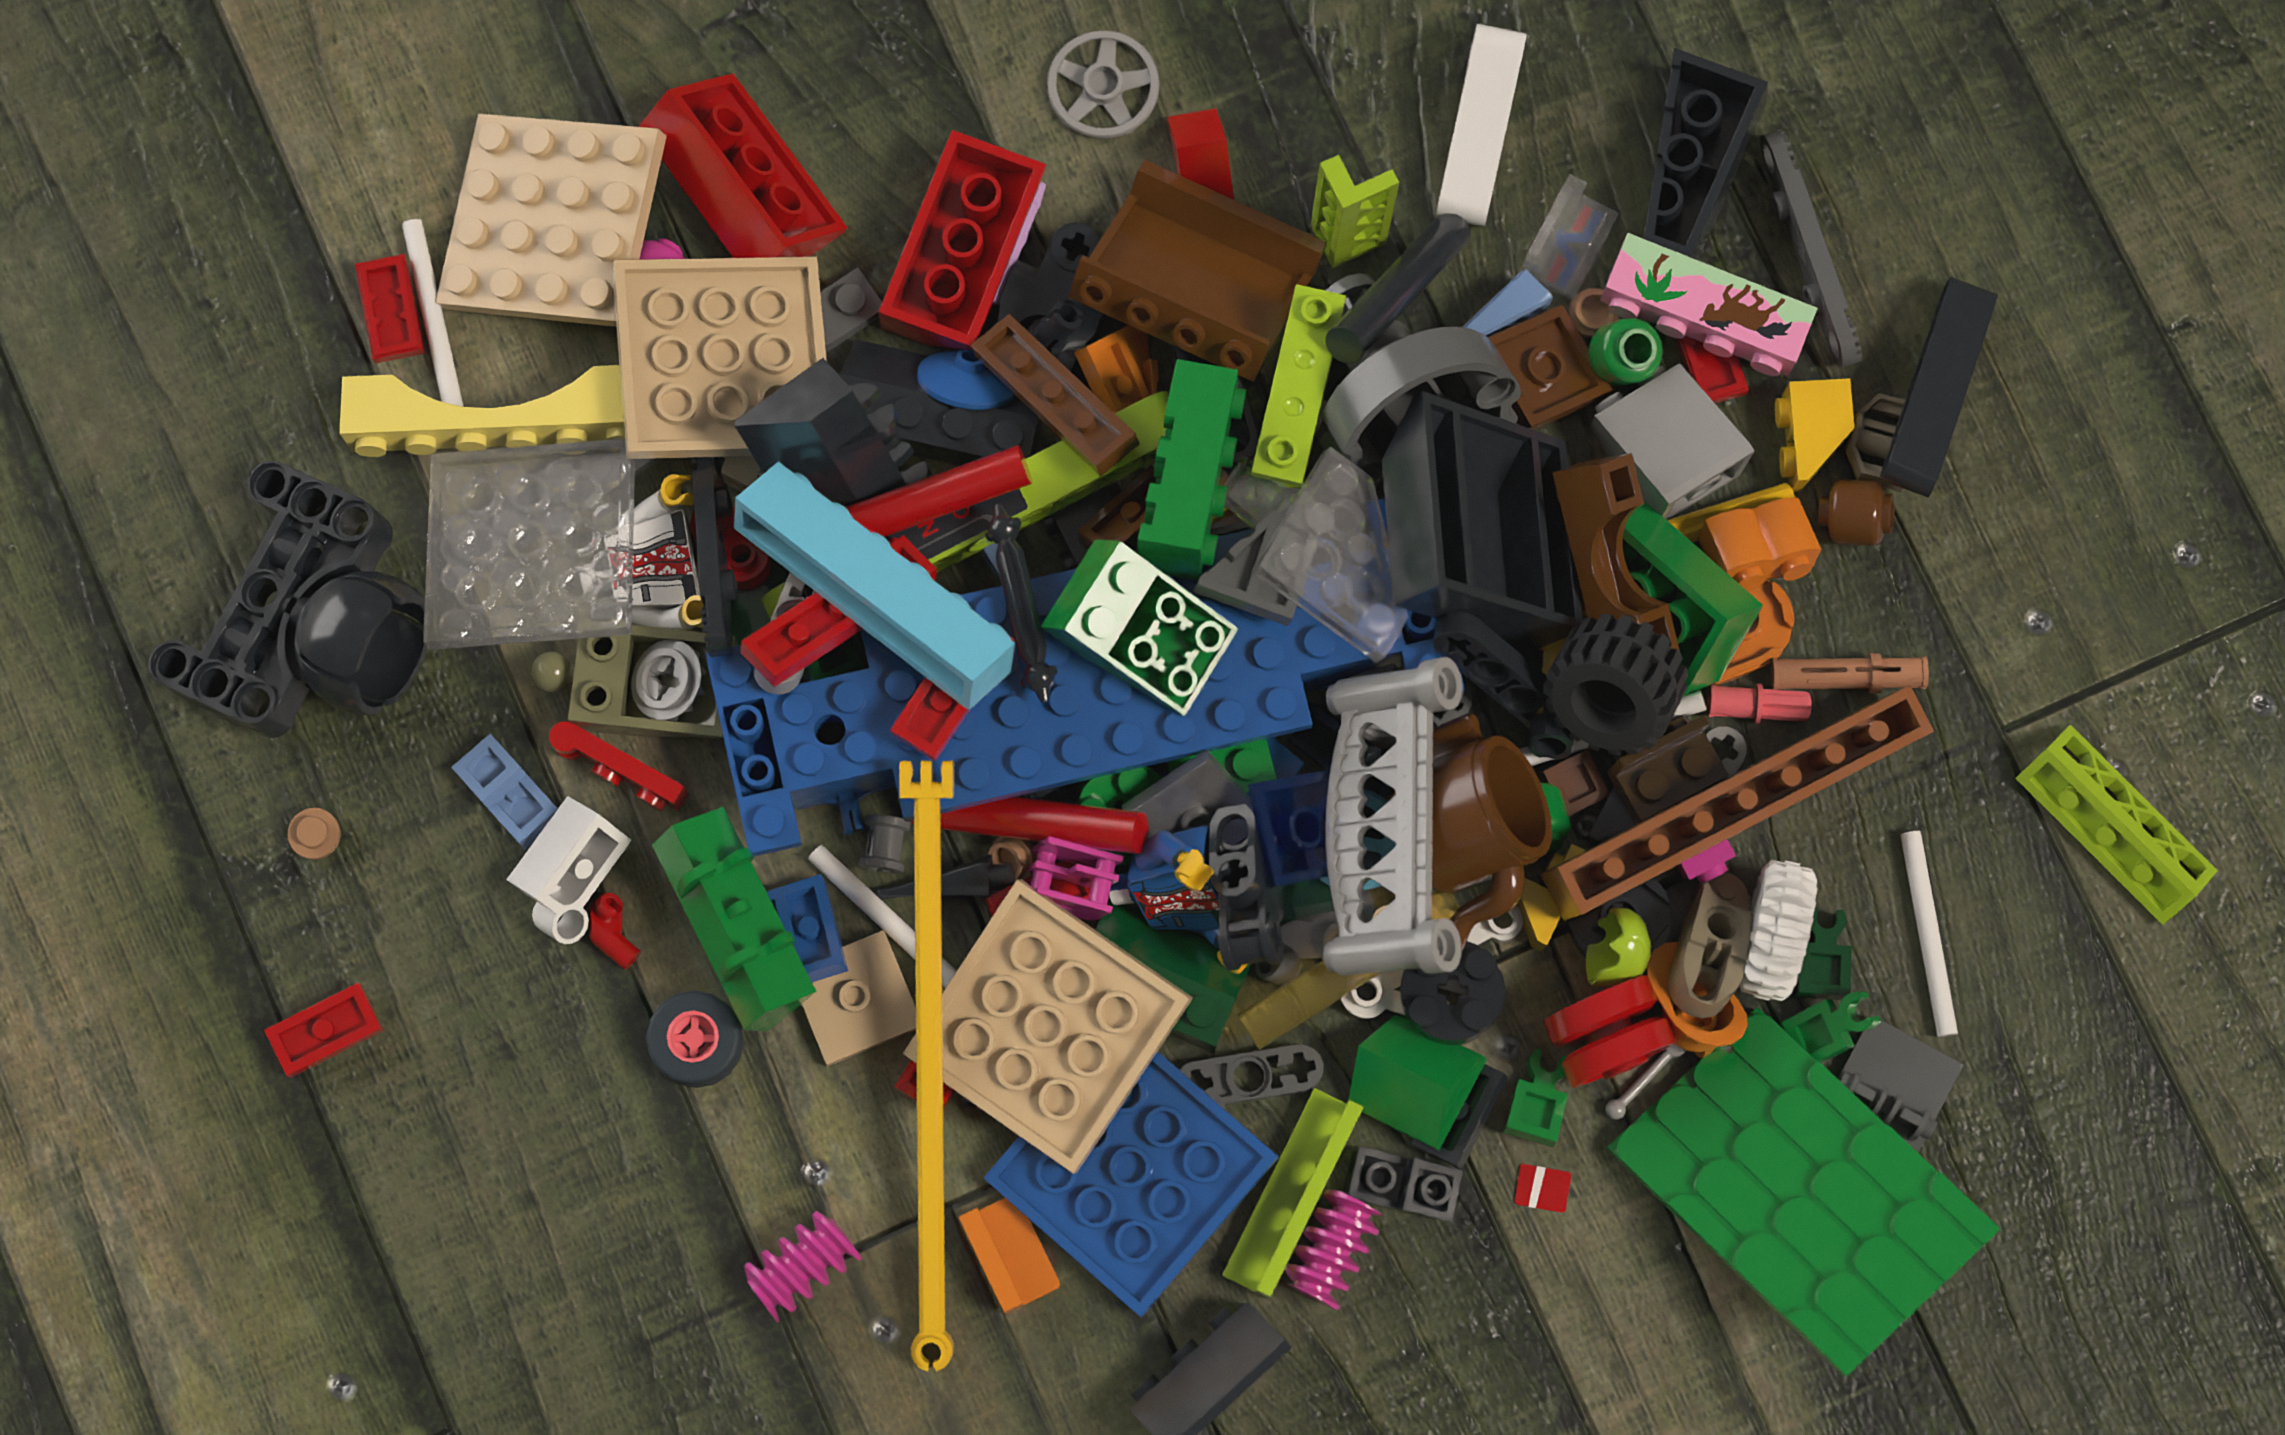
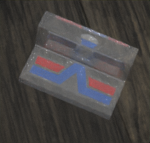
(1569, 239)

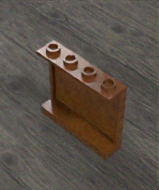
(1198, 270)

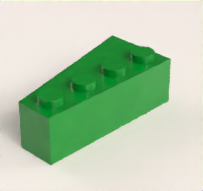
(1704, 601)

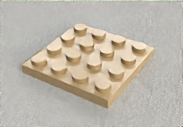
(548, 217)
(708, 346)
(1051, 1025)

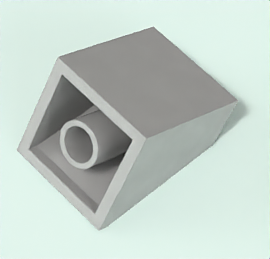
(1676, 439)

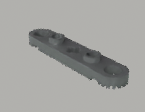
(1823, 290)

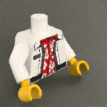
(664, 561)

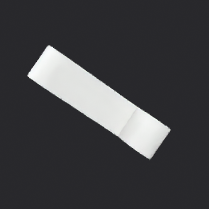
(1481, 123)

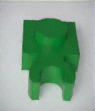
(1825, 1030)
(1536, 1106)

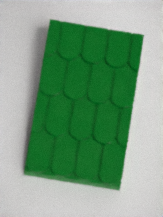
(1803, 1192)

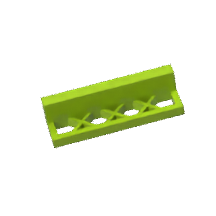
(1349, 215)
(2114, 828)
(1292, 1193)

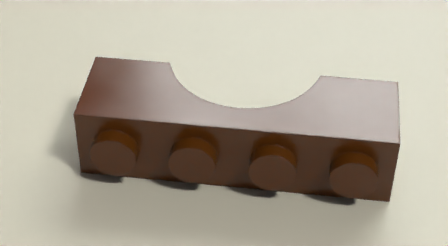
(1595, 506)

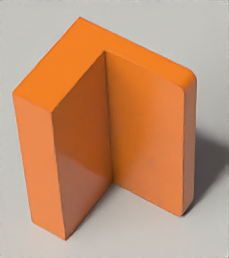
(1010, 1254)

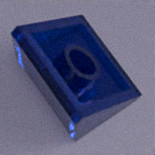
(1292, 827)

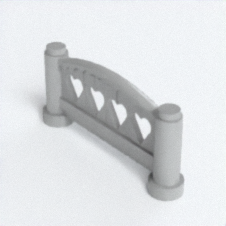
(1404, 931)

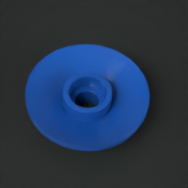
(962, 381)

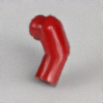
(606, 930)

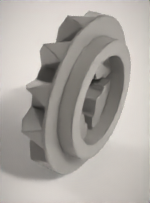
(664, 659)

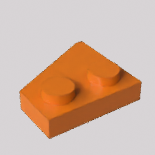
(1120, 368)

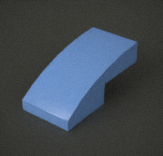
(506, 790)

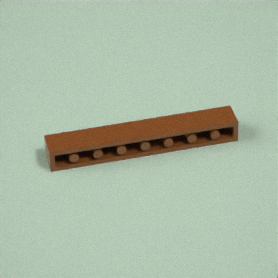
(1736, 803)

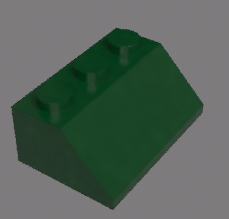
(1186, 962)

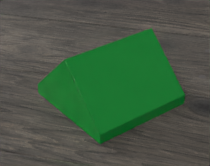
(1413, 1081)

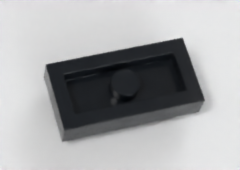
(1469, 1120)

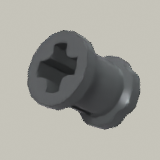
(884, 844)

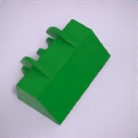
(734, 919)

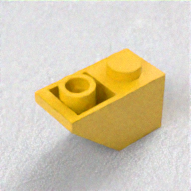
(1816, 424)

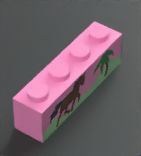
(1708, 306)

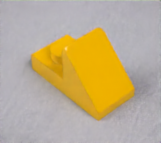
(1538, 906)

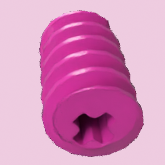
(1332, 1248)
(800, 1264)

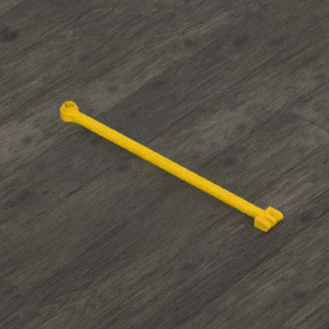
(929, 1055)

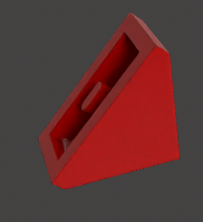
(1201, 150)

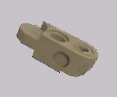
(1712, 946)

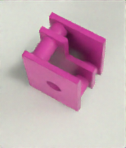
(1092, 869)

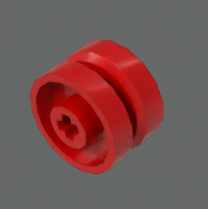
(1611, 1037)

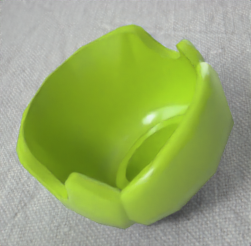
(1622, 952)

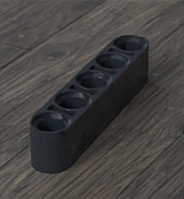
(1938, 387)

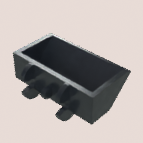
(822, 432)

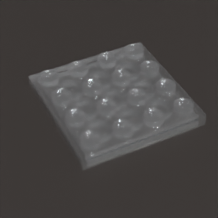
(529, 544)

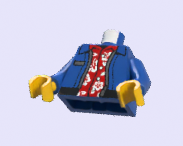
(1174, 884)

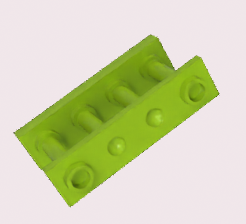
(1298, 388)

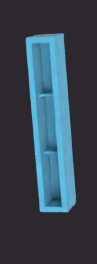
(874, 585)

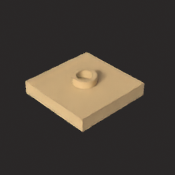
(863, 1004)

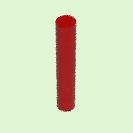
(943, 493)
(1039, 819)

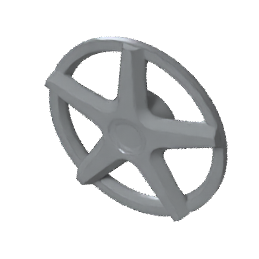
(1103, 85)

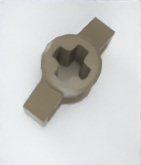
(1873, 438)

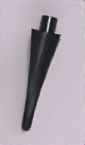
(969, 879)

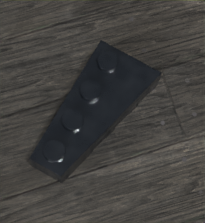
(1700, 148)

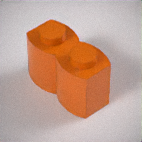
(1761, 542)

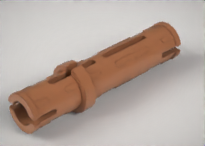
(1850, 673)

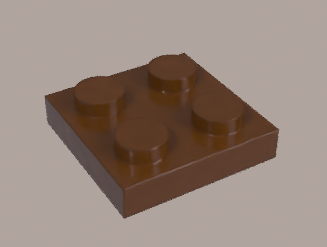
(1549, 367)

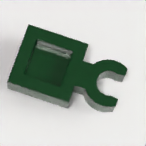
(1826, 965)

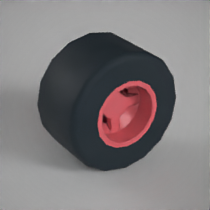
(684, 1026)

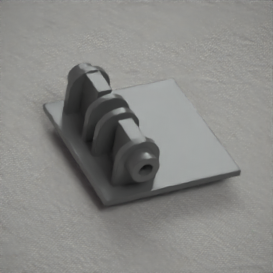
(1900, 1080)

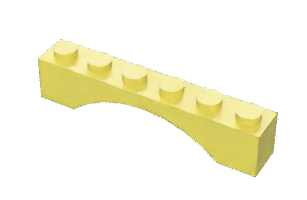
(388, 415)

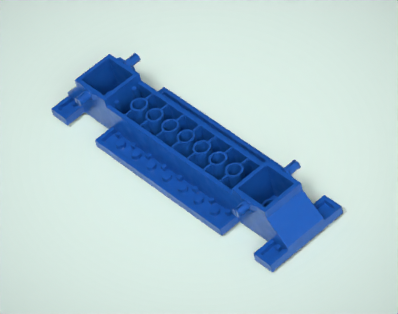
(1009, 737)

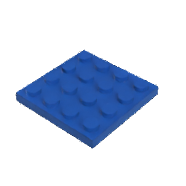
(1147, 1189)

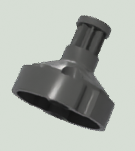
(1382, 383)

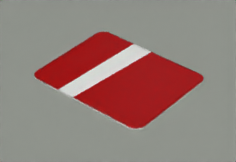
(1542, 1188)

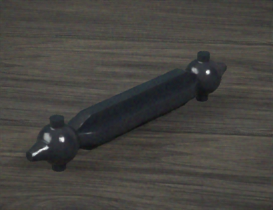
(1021, 603)

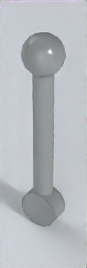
(1617, 1108)

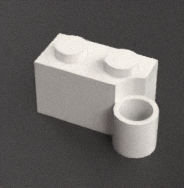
(567, 868)

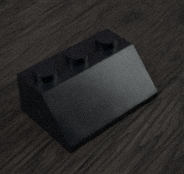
(1209, 1374)

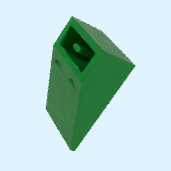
(1139, 625)

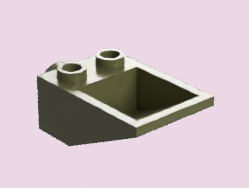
(613, 676)

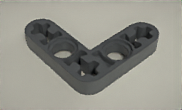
(1222, 1071)

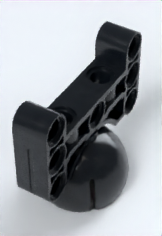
(321, 630)

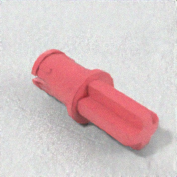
(1758, 703)

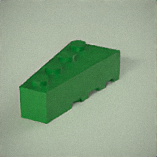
(1190, 468)

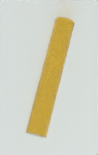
(1314, 991)

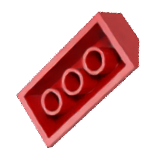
(741, 172)
(960, 243)

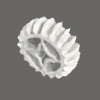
(1779, 930)

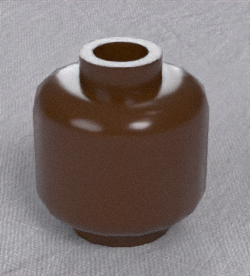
(1857, 512)

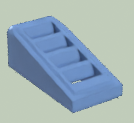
(1515, 303)

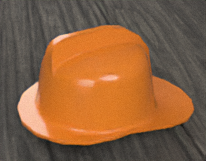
(1692, 1032)

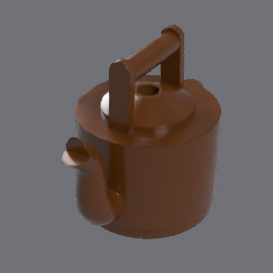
(1484, 819)

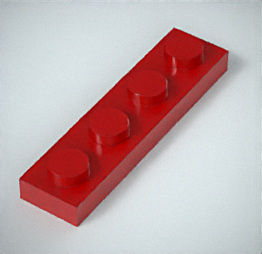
(810, 629)

